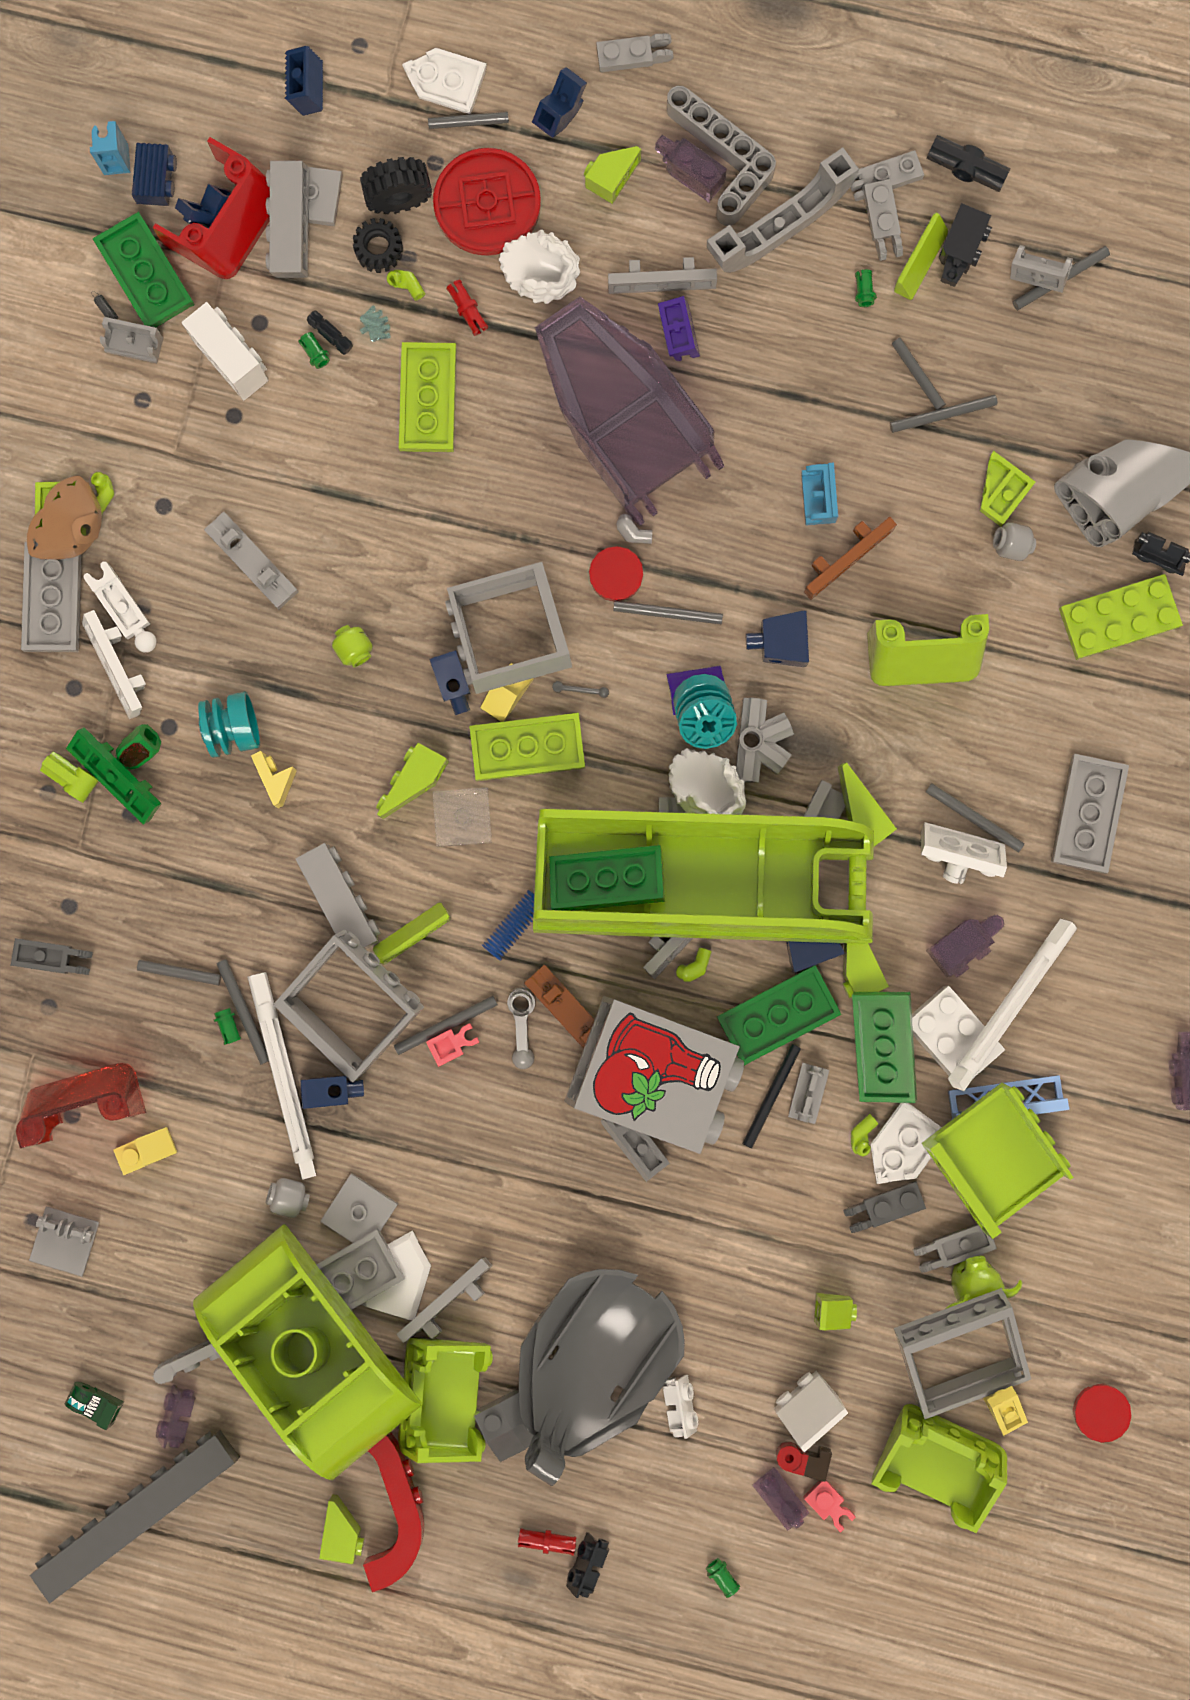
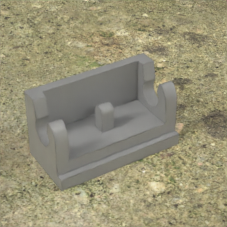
(1040, 271)
(131, 340)

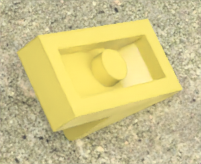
(275, 784)
(145, 1151)
(1006, 1410)

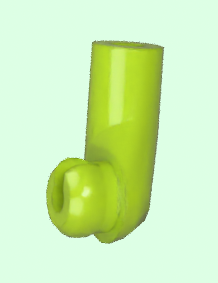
(406, 280)
(104, 489)
(695, 969)
(859, 1136)

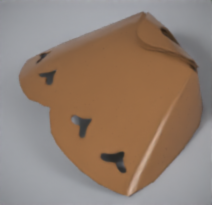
(63, 521)

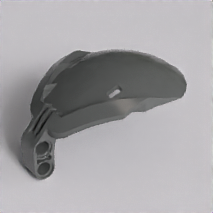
(605, 1338)

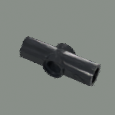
(968, 163)

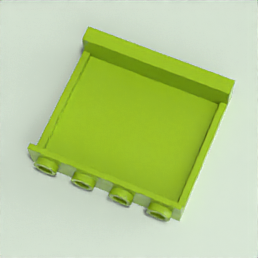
(996, 1157)

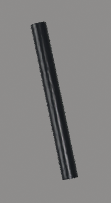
(771, 1096)

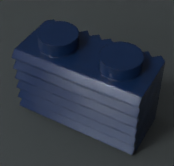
(304, 80)
(153, 174)

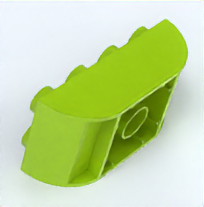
(303, 1355)

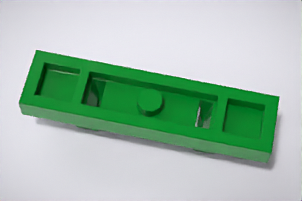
(113, 775)

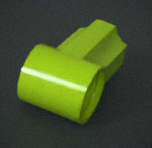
(74, 780)

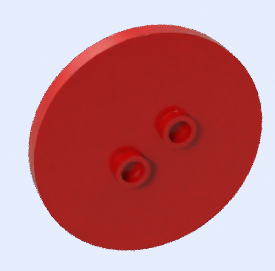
(486, 200)

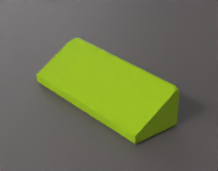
(922, 257)
(411, 933)

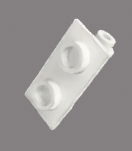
(684, 1419)

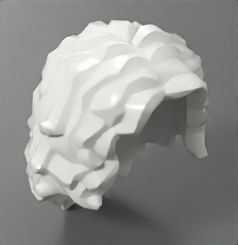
(540, 266)
(706, 784)

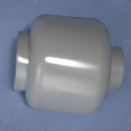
(1014, 541)
(287, 1197)

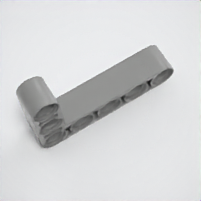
(726, 149)

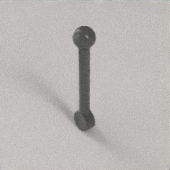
(558, 687)

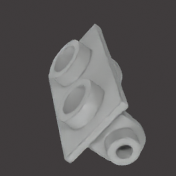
(808, 1093)

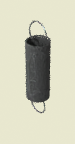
(104, 306)

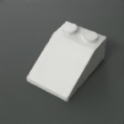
(810, 1409)

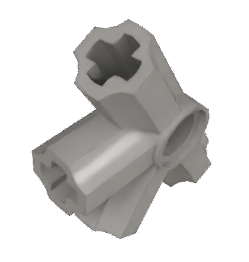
(768, 734)

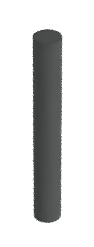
(468, 120)
(918, 373)
(179, 972)

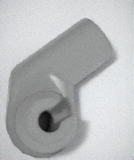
(631, 532)

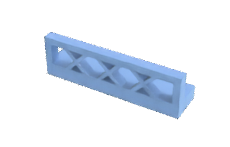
(1038, 1107)

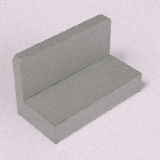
(825, 802)

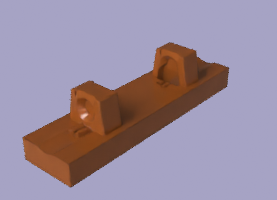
(868, 541)
(564, 1008)

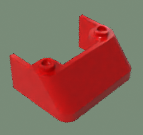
(236, 227)

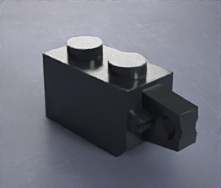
(962, 243)

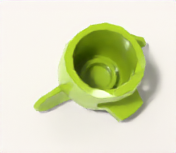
(977, 1280)

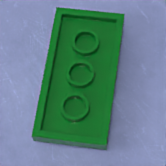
(143, 271)
(607, 878)
(779, 1015)
(884, 1047)

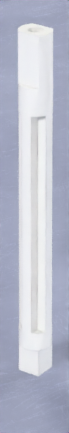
(1012, 1004)
(282, 1074)

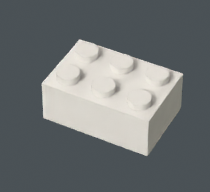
(226, 350)
(948, 1030)

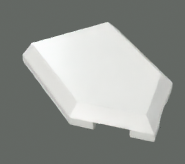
(446, 79)
(898, 1145)
(405, 1296)

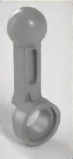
(522, 1056)

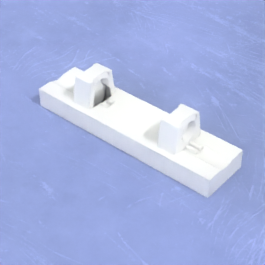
(102, 643)

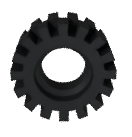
(373, 230)

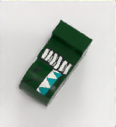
(94, 1404)

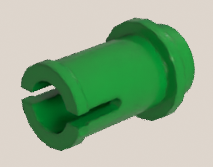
(865, 293)
(318, 356)
(227, 1026)
(722, 1577)

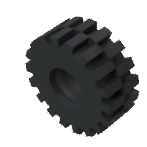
(396, 185)

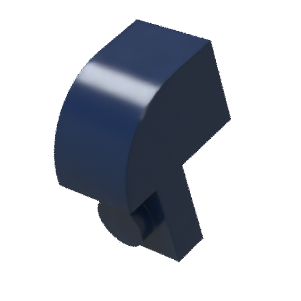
(561, 105)
(207, 210)

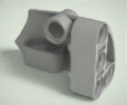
(1122, 487)

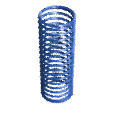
(499, 947)

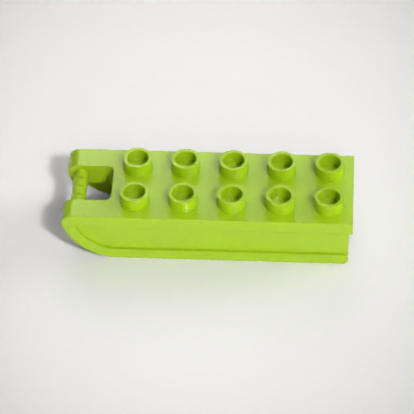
(720, 875)

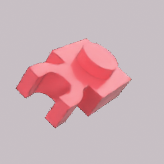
(448, 1046)
(827, 1502)

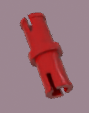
(467, 307)
(547, 1541)

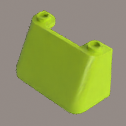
(926, 661)
(446, 1382)
(944, 1465)

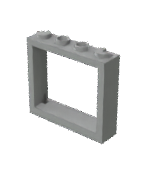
(496, 586)
(319, 1032)
(953, 1323)

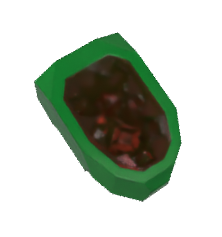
(138, 747)

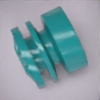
(704, 711)
(233, 723)

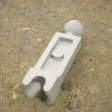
(122, 608)

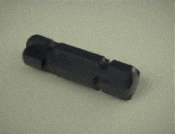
(329, 332)

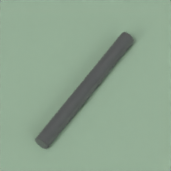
(1076, 269)
(943, 413)
(668, 612)
(975, 817)
(243, 1011)
(445, 1025)

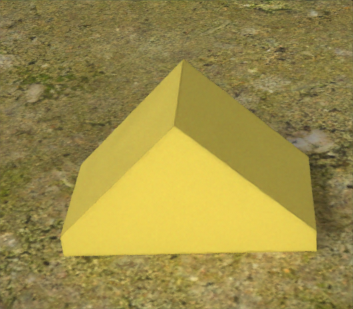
(502, 700)

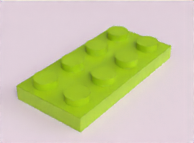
(427, 397)
(1120, 616)
(527, 747)

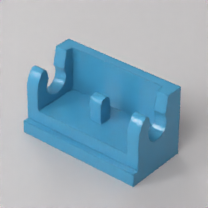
(111, 151)
(819, 494)

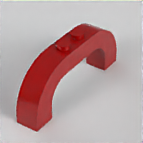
(406, 1500)

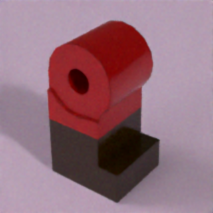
(803, 1463)

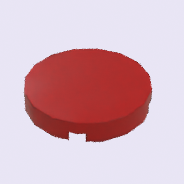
(616, 573)
(1102, 1413)

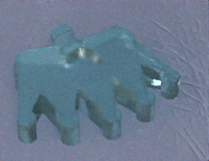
(375, 325)

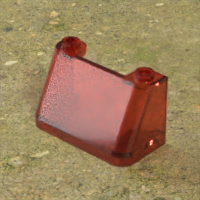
(112, 1087)

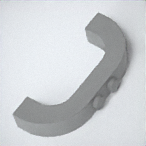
(742, 249)

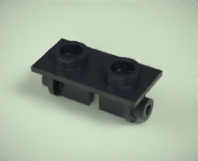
(1149, 549)
(590, 1553)

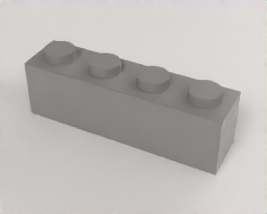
(288, 219)
(335, 894)

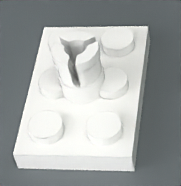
(962, 852)

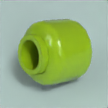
(352, 646)

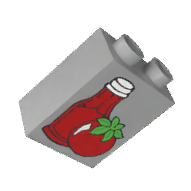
(654, 1076)

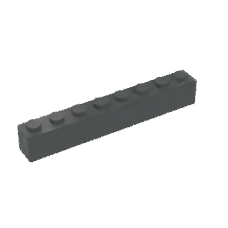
(134, 1516)

